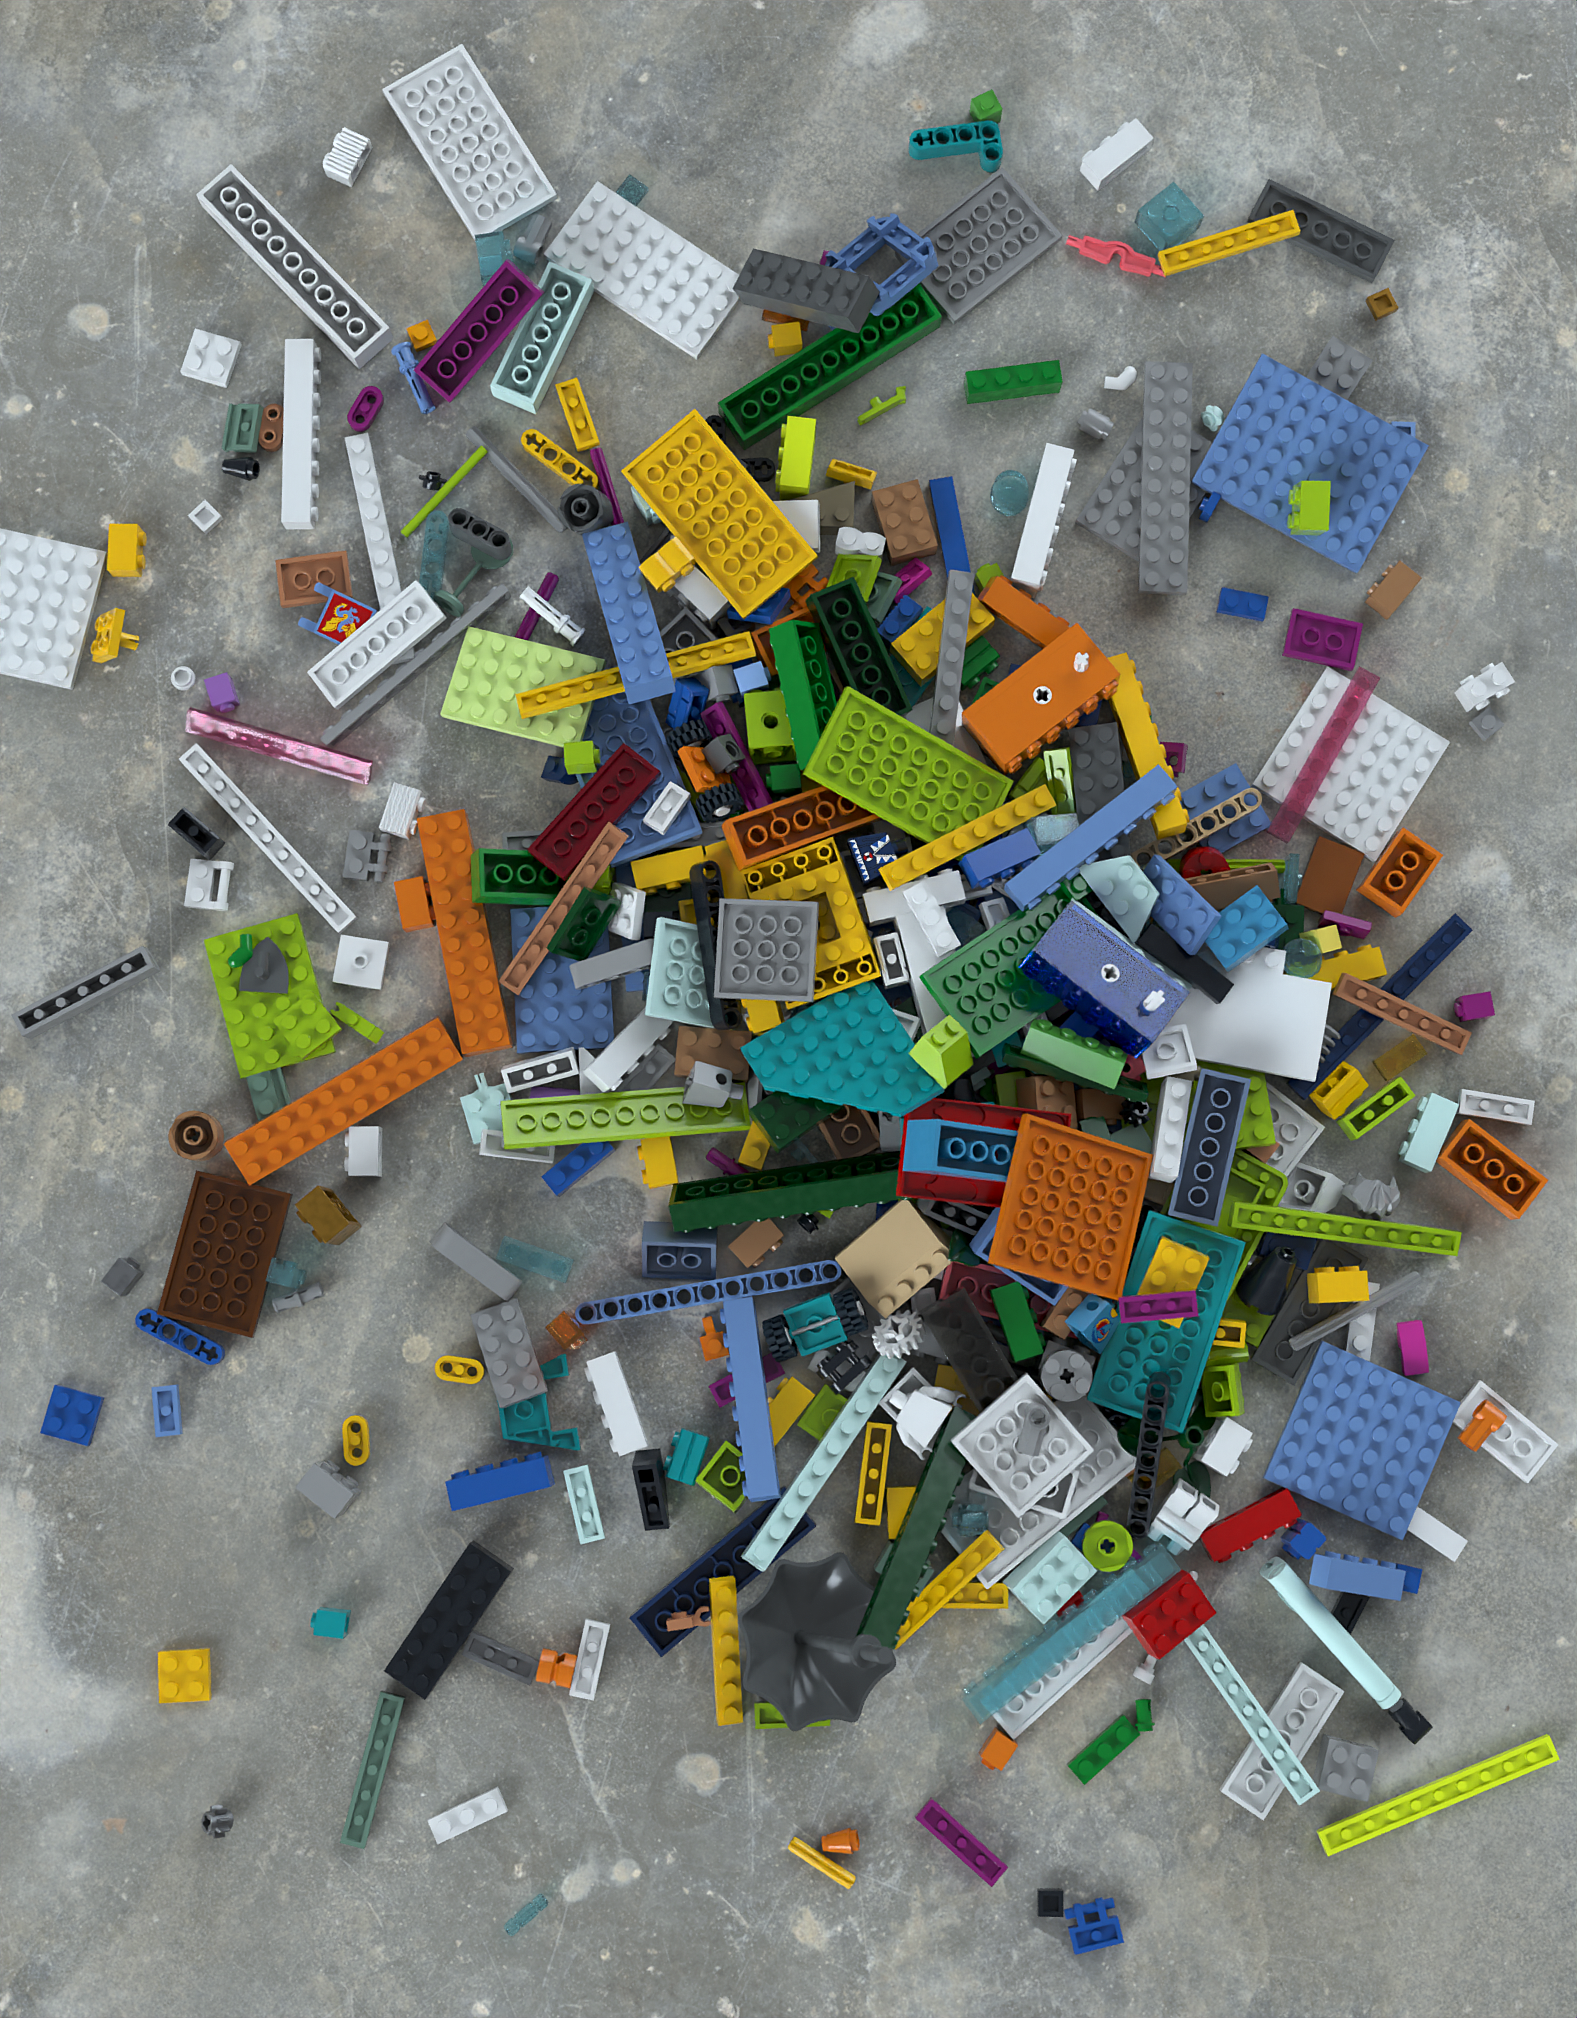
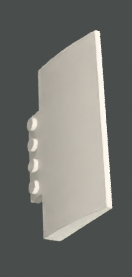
(1263, 1022)

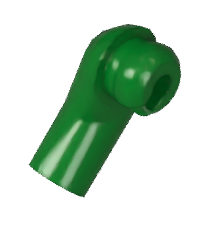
(243, 953)

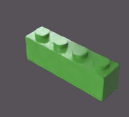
(1074, 1053)

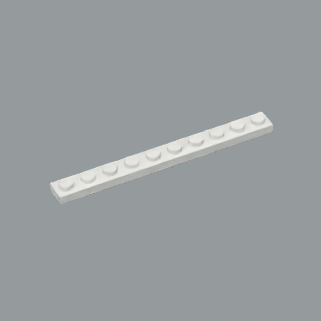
(374, 523)
(268, 838)

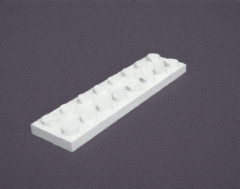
(1048, 1689)

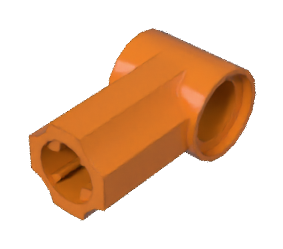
(1485, 1420)

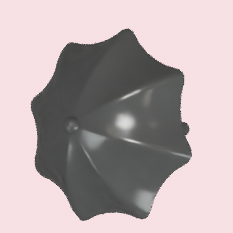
(806, 1645)

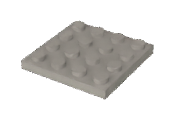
(766, 950)

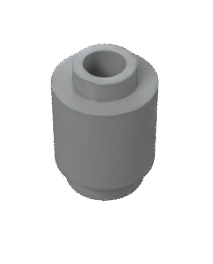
(1095, 424)

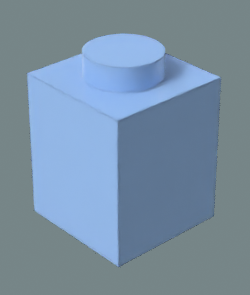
(752, 678)

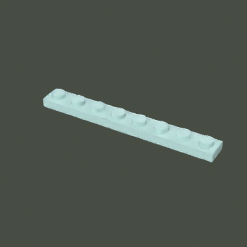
(1251, 1715)

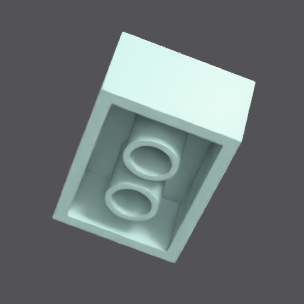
(1049, 1576)

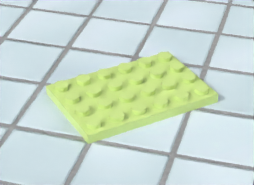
(497, 668)

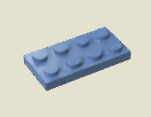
(1180, 907)

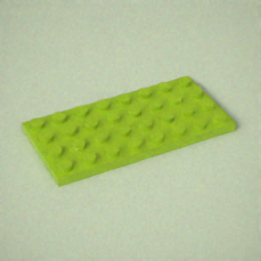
(902, 771)

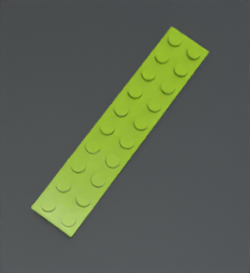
(615, 1117)

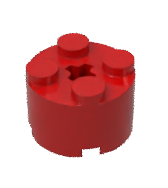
(1202, 858)

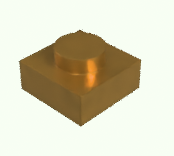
(1381, 304)

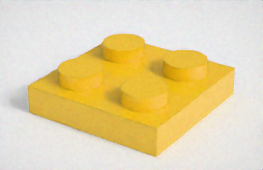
(184, 1675)

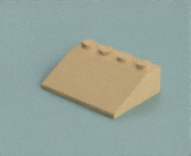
(895, 1256)

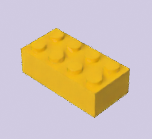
(919, 645)

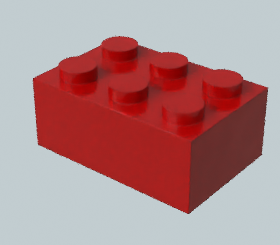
(1169, 1614)

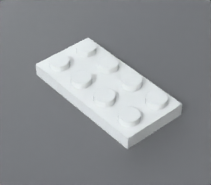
(1517, 1442)

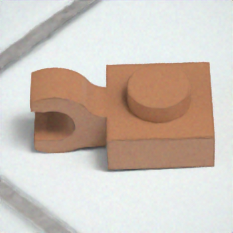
(681, 1620)

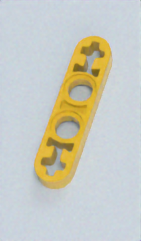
(558, 463)

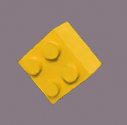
(1341, 1286)

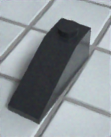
(651, 1488)

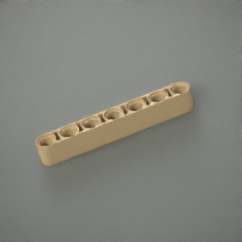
(1194, 825)

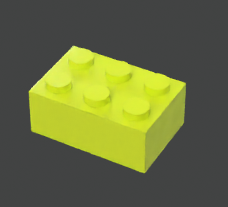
(795, 457)

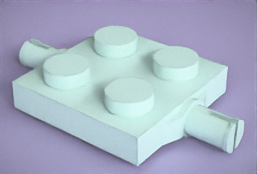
(483, 1107)

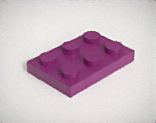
(1322, 639)

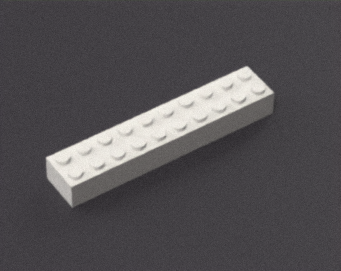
(295, 266)

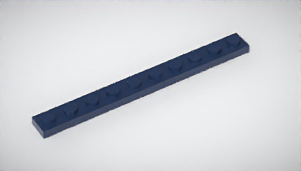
(1399, 985)

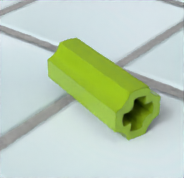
(1227, 1355)

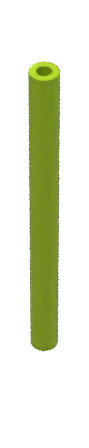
(444, 491)

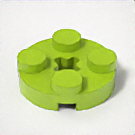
(1115, 1533)

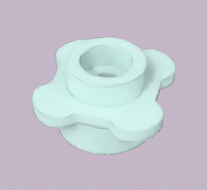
(1212, 417)

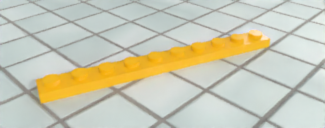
(610, 682)

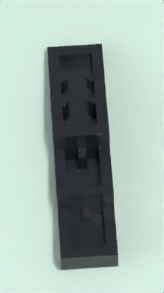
(1189, 967)

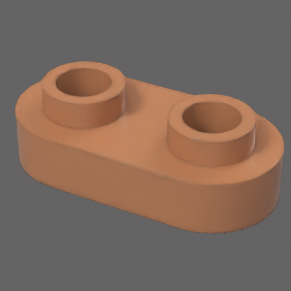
(272, 426)

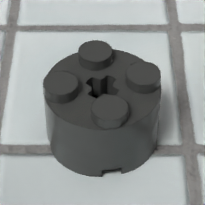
(585, 509)

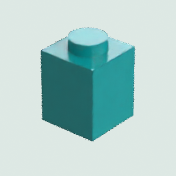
(330, 1622)

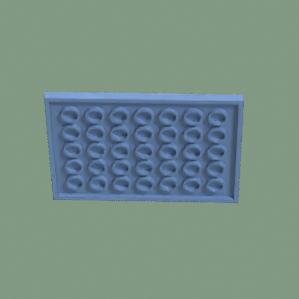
(1298, 431)

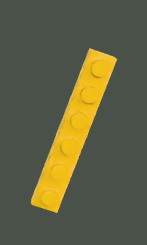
(1228, 243)
(949, 1583)
(726, 1650)

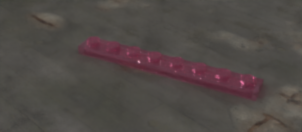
(278, 746)
(1323, 755)

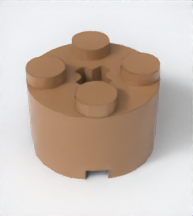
(185, 1128)

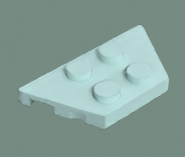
(1123, 892)

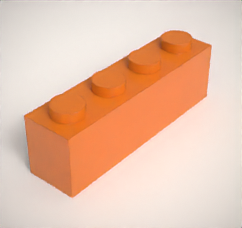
(1021, 612)

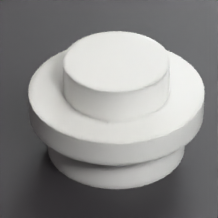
(183, 678)

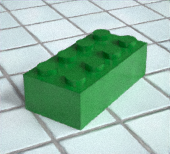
(512, 878)

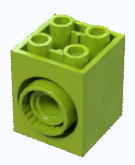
(768, 727)

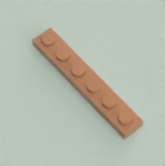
(1401, 1013)

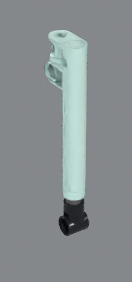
(1344, 1647)

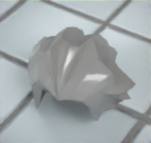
(1372, 1196)

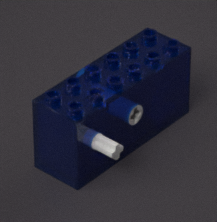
(1104, 980)

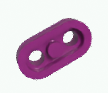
(365, 410)

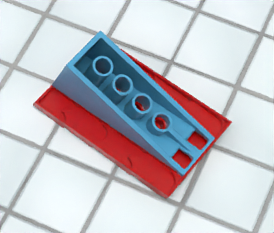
(961, 1150)

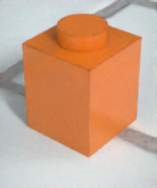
(997, 1750)

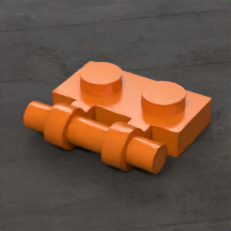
(804, 578)

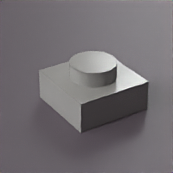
(1486, 723)

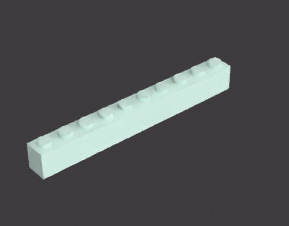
(822, 1461)

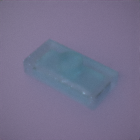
(1292, 878)

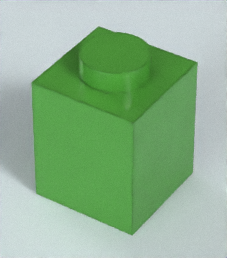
(986, 108)

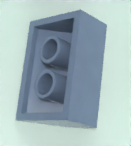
(678, 1253)

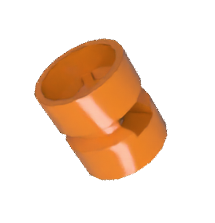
(556, 1668)

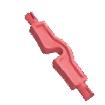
(1104, 251)

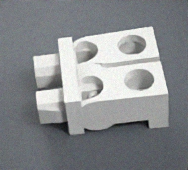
(1182, 1517)

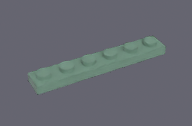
(372, 1769)

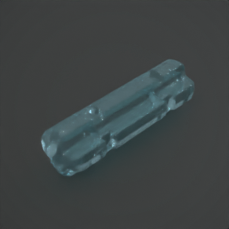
(526, 1914)

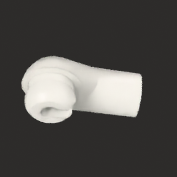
(1123, 381)

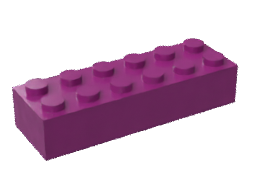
(479, 330)

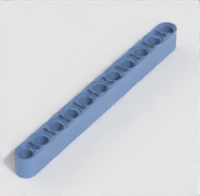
(696, 1292)

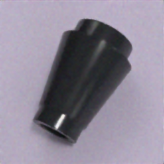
(244, 468)

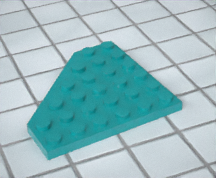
(844, 1053)

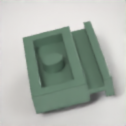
(242, 428)
(268, 1092)

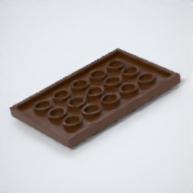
(224, 1254)

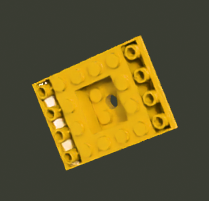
(843, 942)

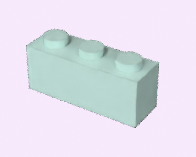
(1427, 1132)

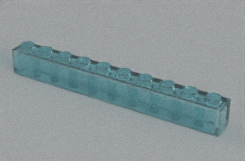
(1070, 1632)

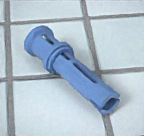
(407, 365)

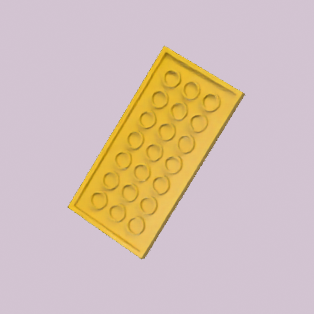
(719, 514)

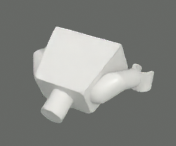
(922, 1415)

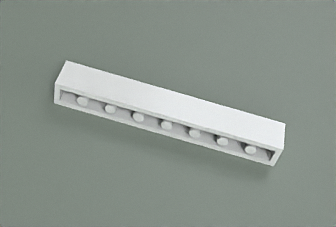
(299, 434)

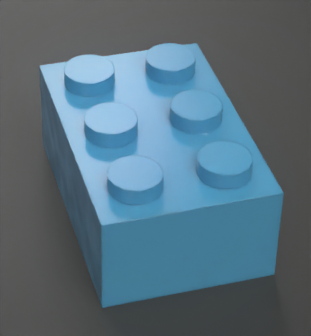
(1245, 928)

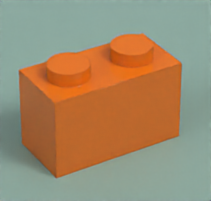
(414, 904)

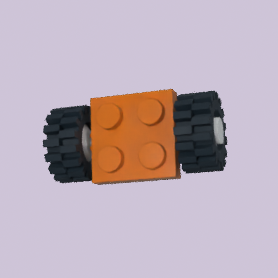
(720, 794)

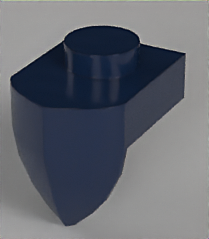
(555, 771)

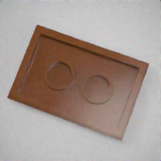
(1328, 877)

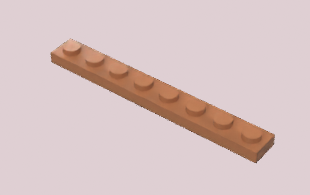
(585, 875)

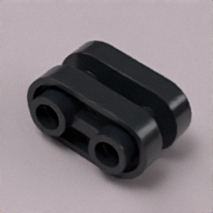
(828, 1366)

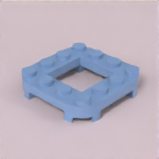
(892, 232)

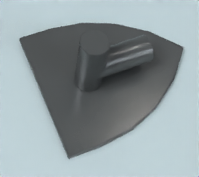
(265, 970)

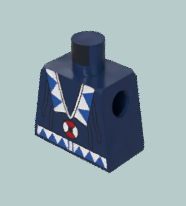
(872, 853)

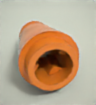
(841, 1842)

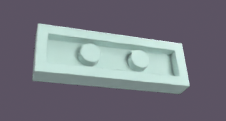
(584, 1504)

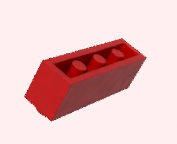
(1249, 1524)

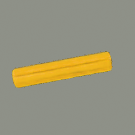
(821, 1862)

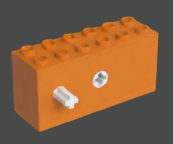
(1041, 700)

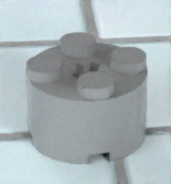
(1077, 1384)

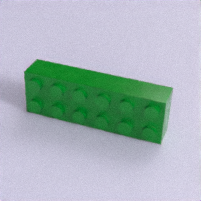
(804, 683)

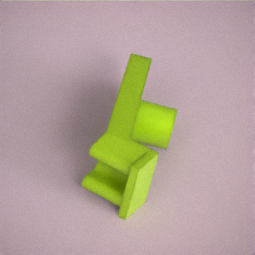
(880, 408)
(358, 1023)

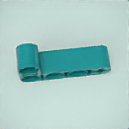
(955, 146)

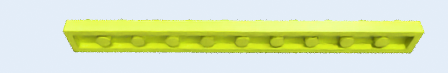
(1437, 1795)

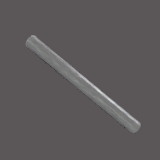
(516, 478)
(1355, 1311)

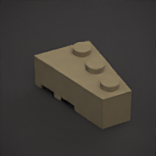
(835, 507)

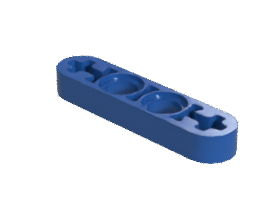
(181, 1334)

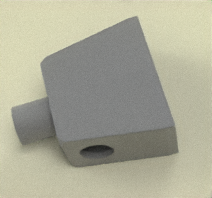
(710, 1086)

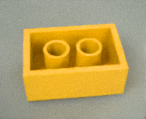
(1173, 1270)

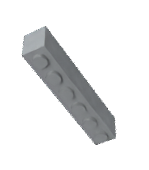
(86, 992)

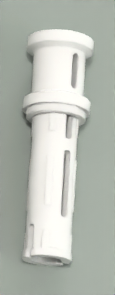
(560, 622)

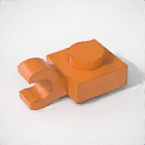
(712, 1342)

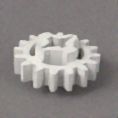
(899, 1334)

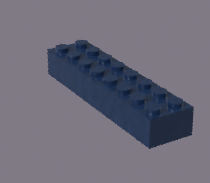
(691, 1586)

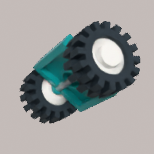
(815, 1324)

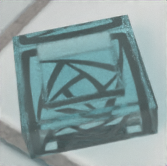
(632, 190)

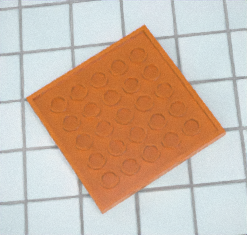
(1070, 1208)

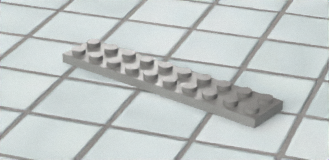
(1165, 478)

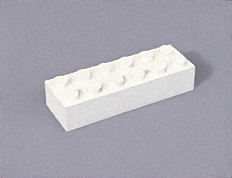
(1042, 517)

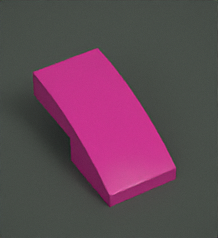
(1413, 1347)

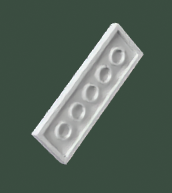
(376, 645)
(1298, 1717)

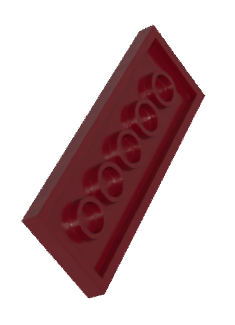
(600, 801)

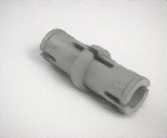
(298, 1297)

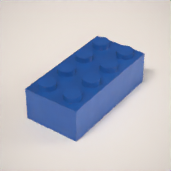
(499, 1482)

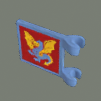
(339, 617)

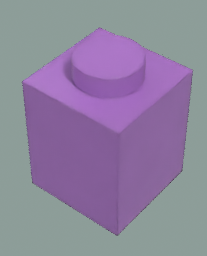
(222, 692)

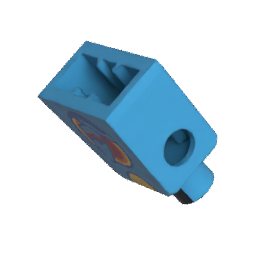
(1094, 1321)

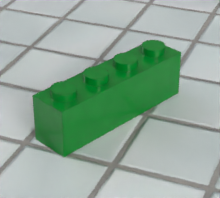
(1013, 382)

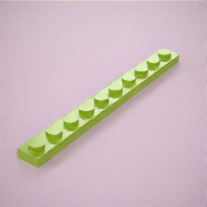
(1344, 1228)

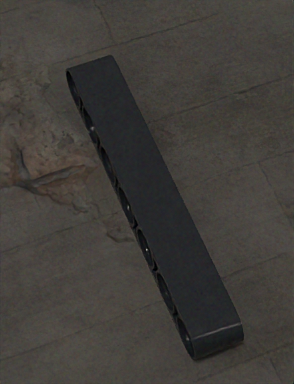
(707, 936)
(1148, 1444)

